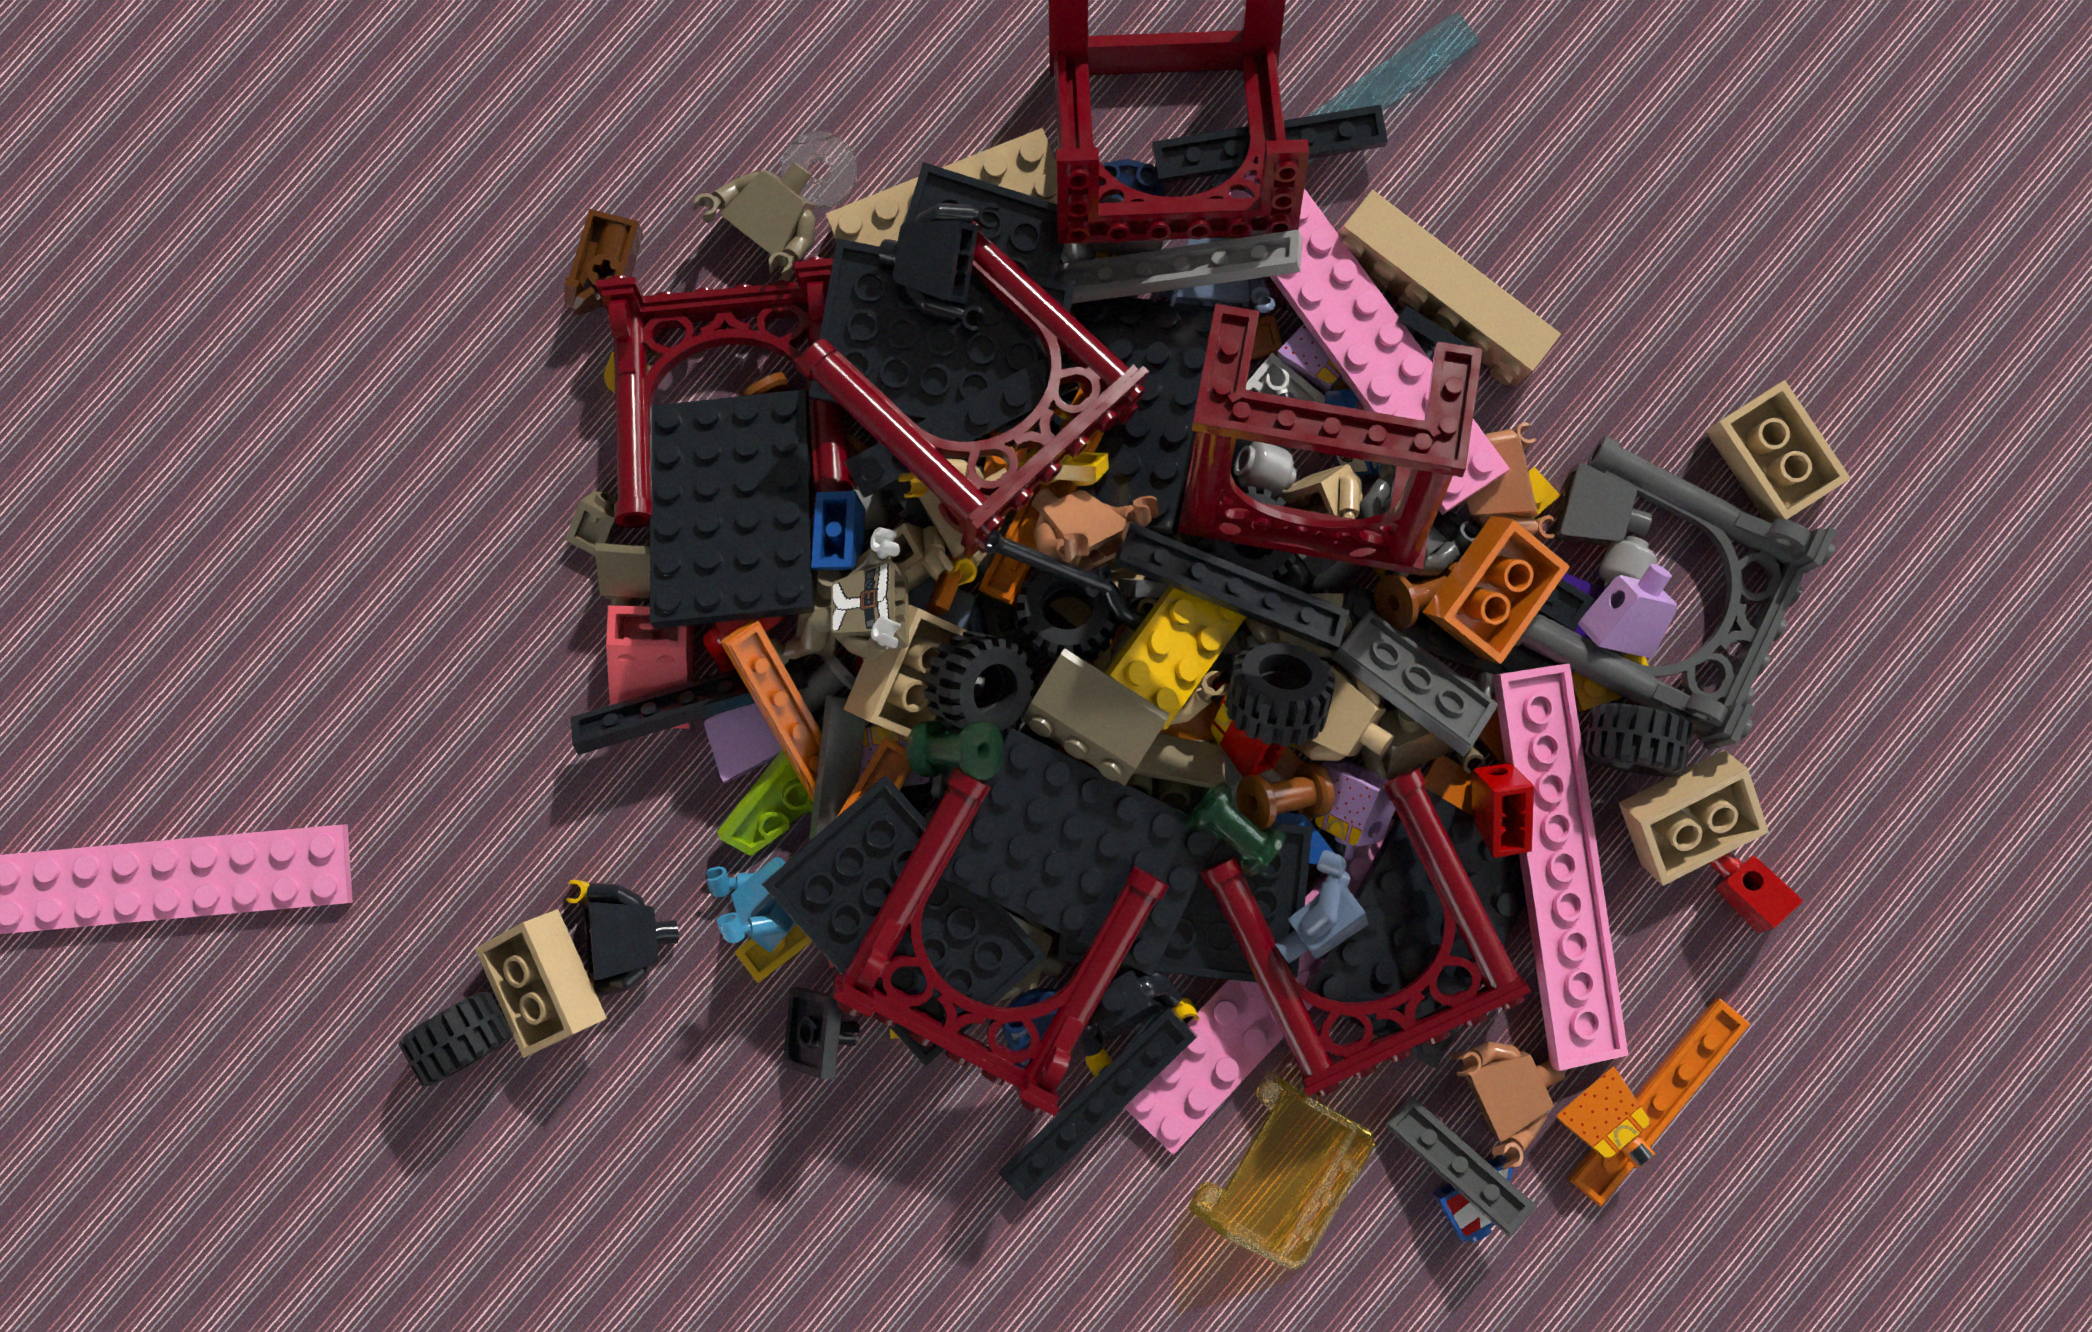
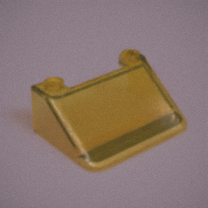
(1288, 1177)

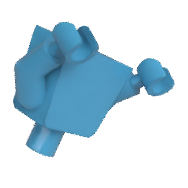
(755, 908)

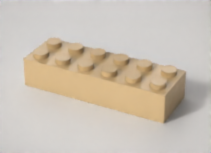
(1019, 165)
(1446, 289)

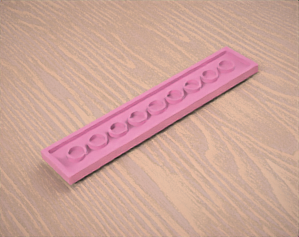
(1367, 341)
(1562, 870)
(175, 879)
(1232, 1039)

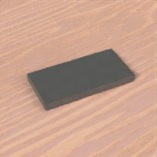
(1416, 682)

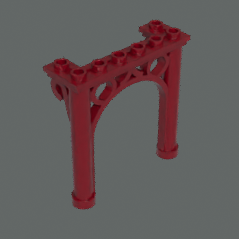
(639, 318)
(1103, 377)
(1460, 909)
(1075, 1001)

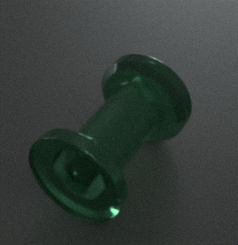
(975, 750)
(1236, 829)

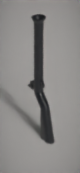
(1093, 581)

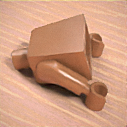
(1512, 493)
(1083, 528)
(1509, 1094)

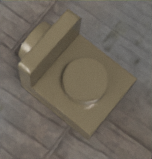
(593, 521)

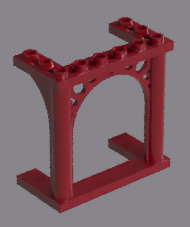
(1143, 216)
(1422, 451)

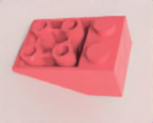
(644, 657)

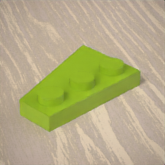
(766, 808)

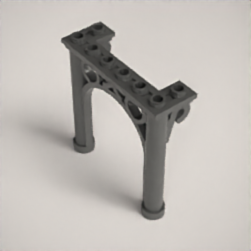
(1724, 714)

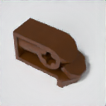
(605, 247)

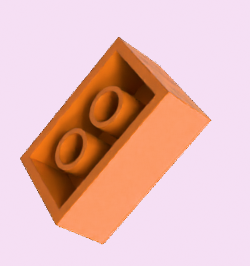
(1496, 589)

